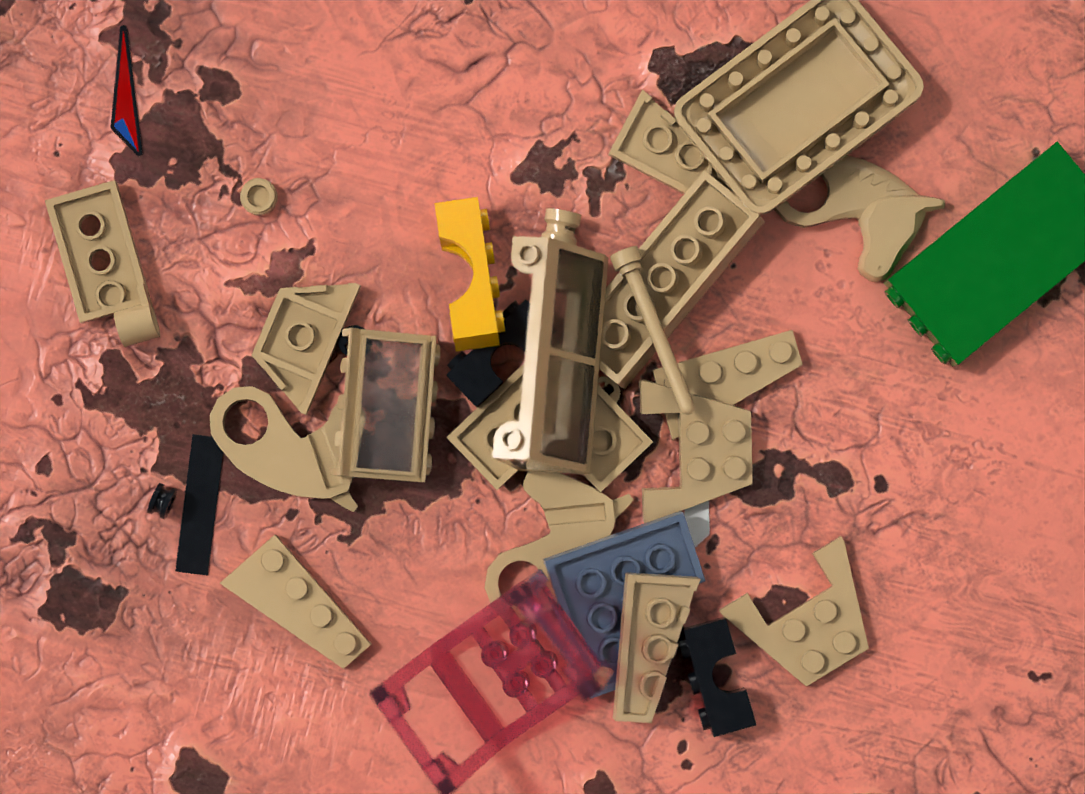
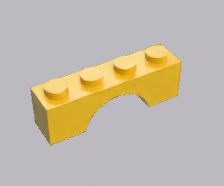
(473, 314)

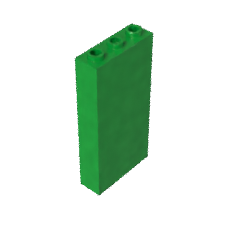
(996, 258)

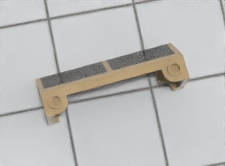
(559, 358)

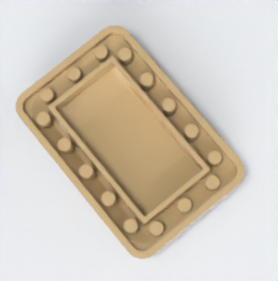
(798, 101)

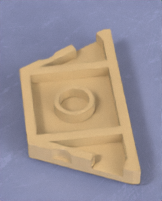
(302, 337)

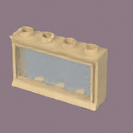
(387, 405)

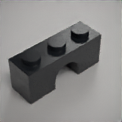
(473, 371)
(722, 709)

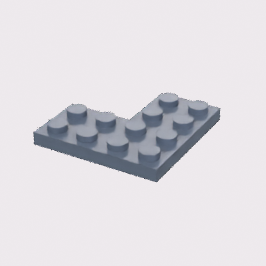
(592, 578)

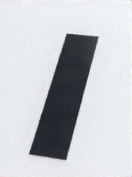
(199, 506)

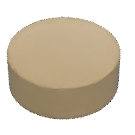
(258, 196)

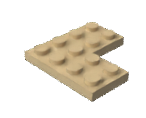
(614, 444)

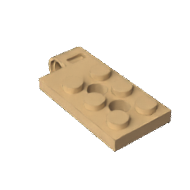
(120, 287)

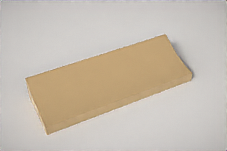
(677, 268)

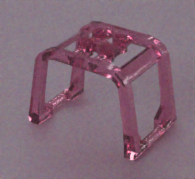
(536, 604)

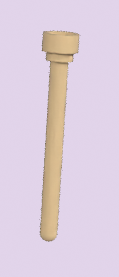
(628, 263)

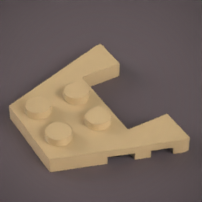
(712, 451)
(816, 633)

